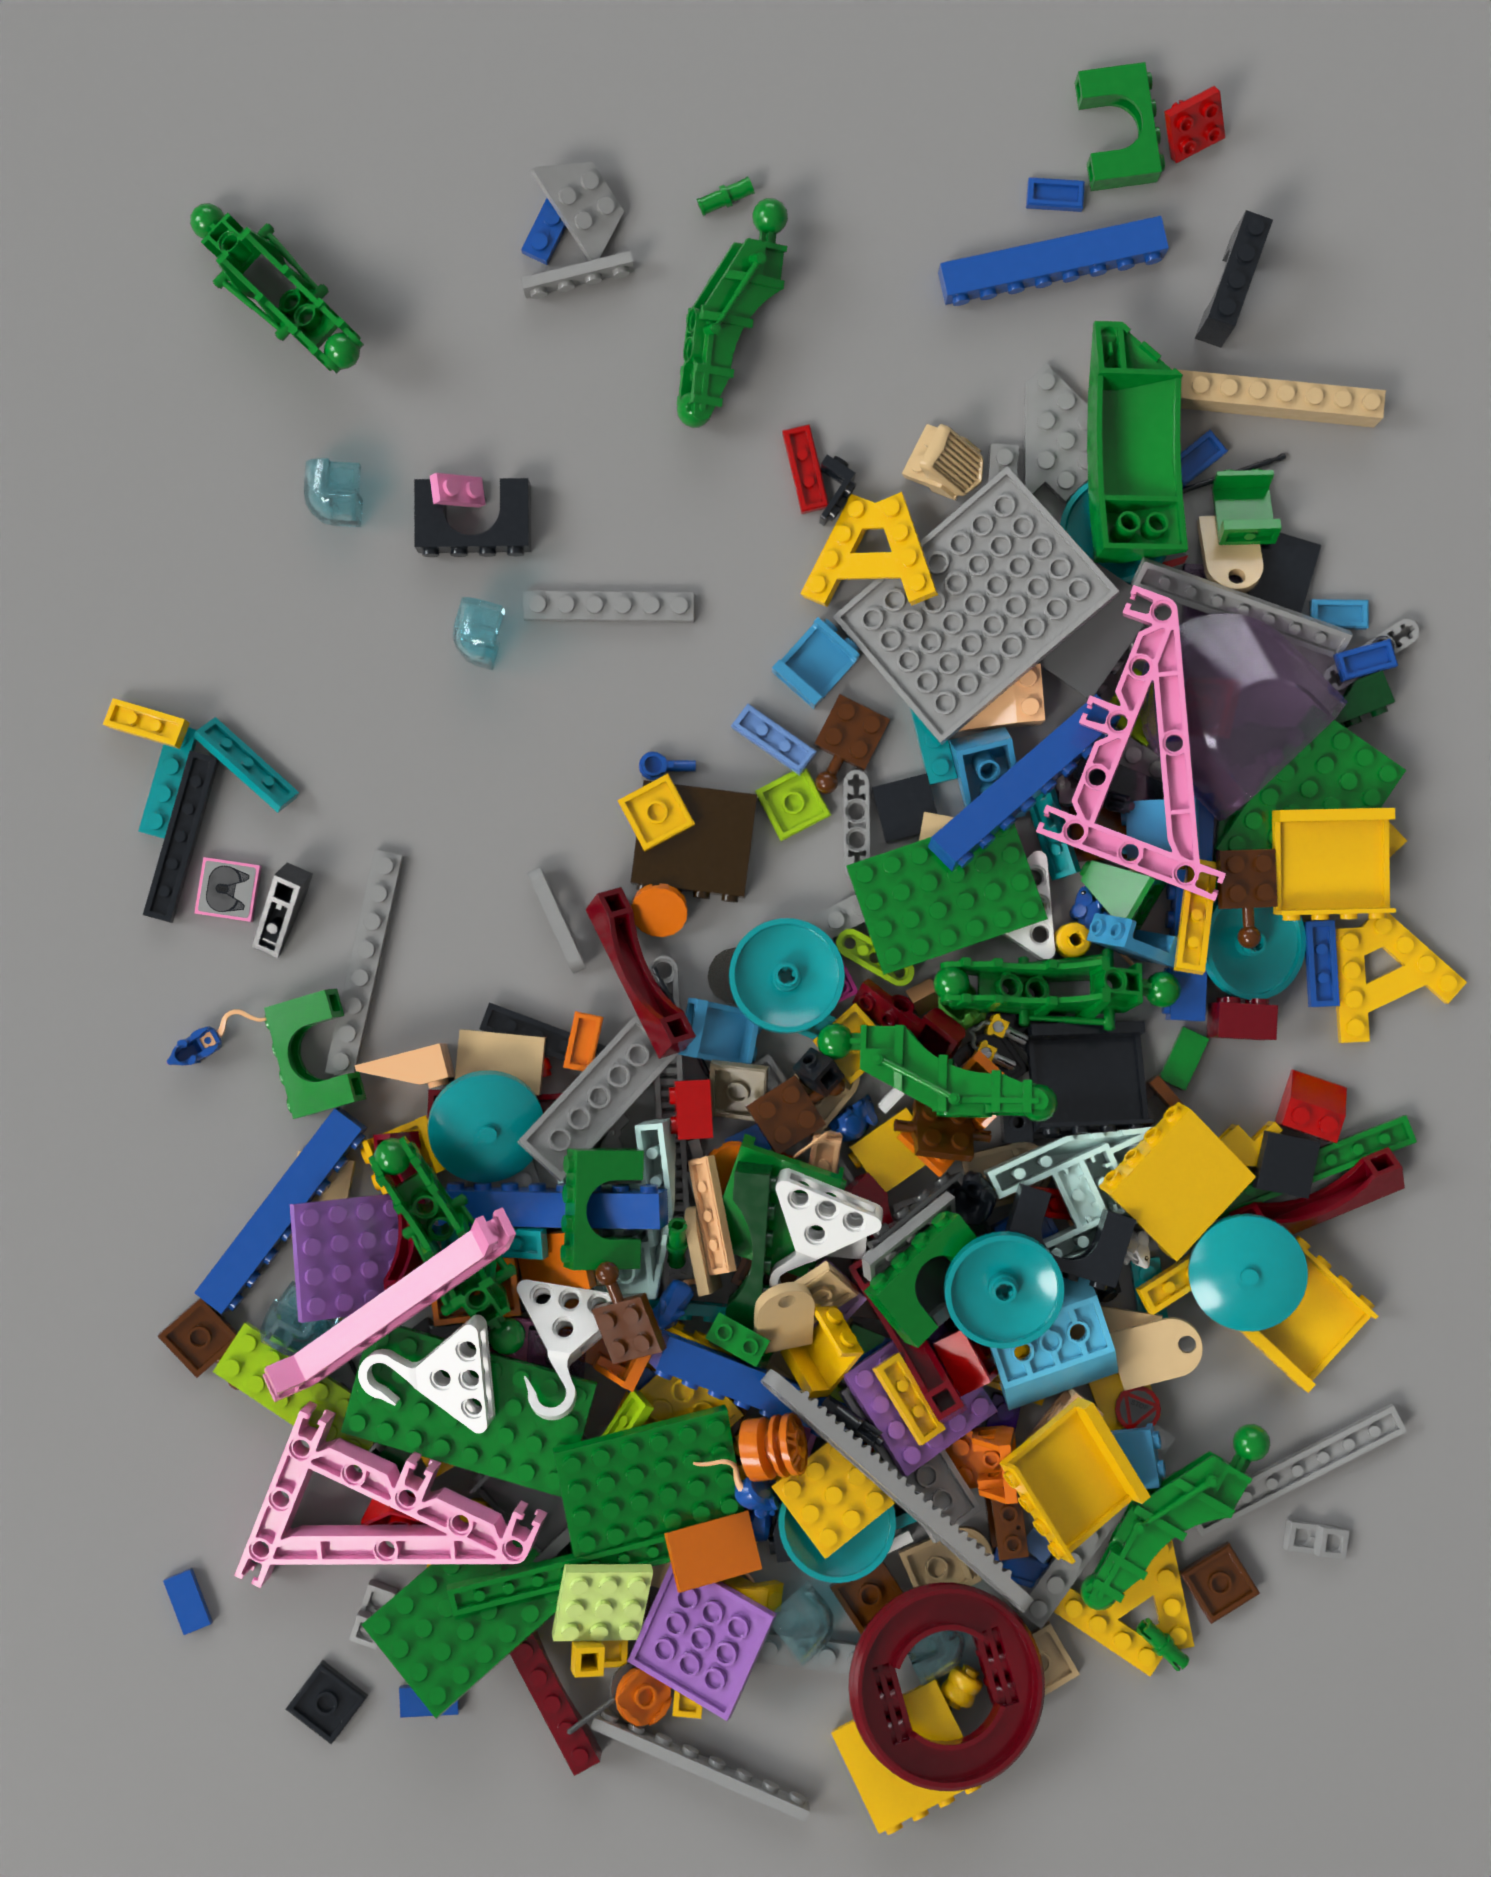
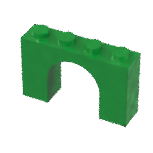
(1127, 89)
(287, 1026)
(585, 1172)
(895, 1288)

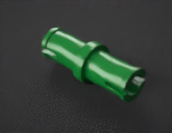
(725, 196)
(677, 1243)
(1162, 1644)

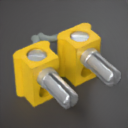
(998, 1028)

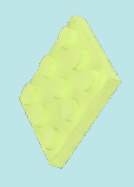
(601, 1602)

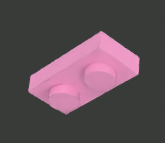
(457, 490)

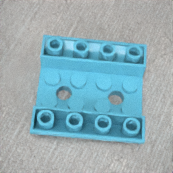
(1055, 1358)

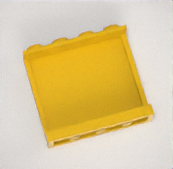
(1332, 862)
(1177, 1180)
(1318, 1326)
(1072, 1477)
(884, 1793)

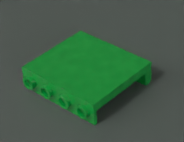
(782, 1241)

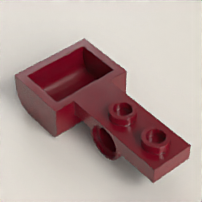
(935, 1031)

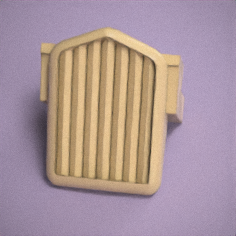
(945, 462)

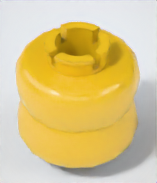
(1063, 944)
(961, 1687)

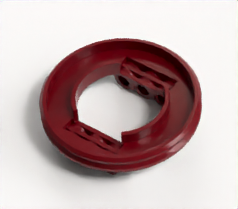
(1010, 1670)

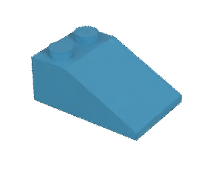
(981, 761)

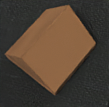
(923, 996)

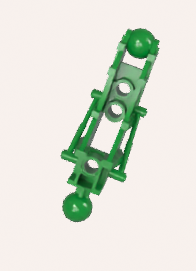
(724, 308)
(299, 309)
(1127, 989)
(906, 1065)
(393, 1158)
(1188, 1497)

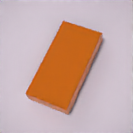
(583, 1041)

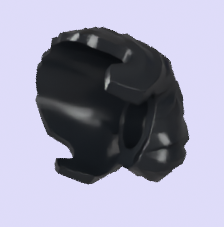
(974, 1198)

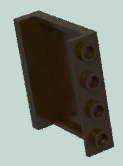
(708, 855)

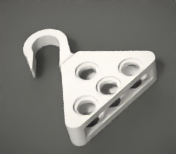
(1023, 936)
(808, 1210)
(562, 1351)
(450, 1393)

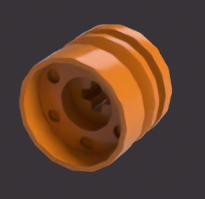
(773, 1447)

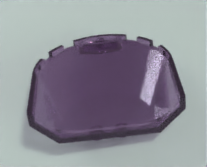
(1247, 707)

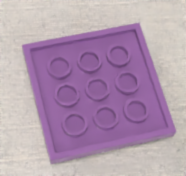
(341, 1253)
(884, 1416)
(703, 1642)

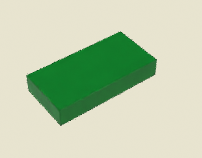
(1183, 1058)

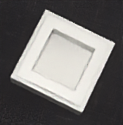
(889, 1100)

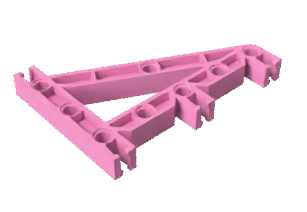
(1162, 651)
(442, 1541)

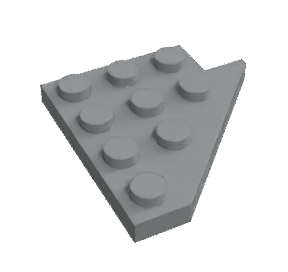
(1054, 435)

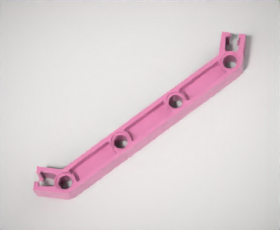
(392, 1307)

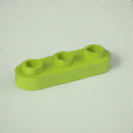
(861, 953)

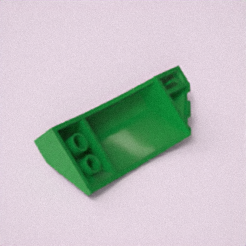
(1133, 449)

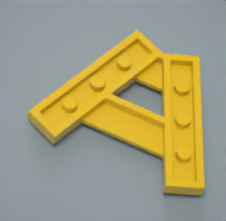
(841, 562)
(1418, 969)
(1104, 1626)

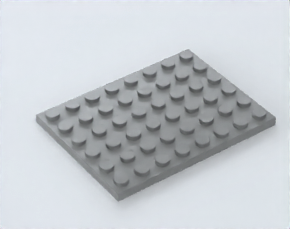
(1004, 601)

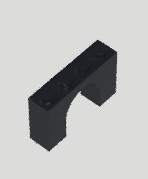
(1241, 262)
(508, 534)
(1102, 1259)

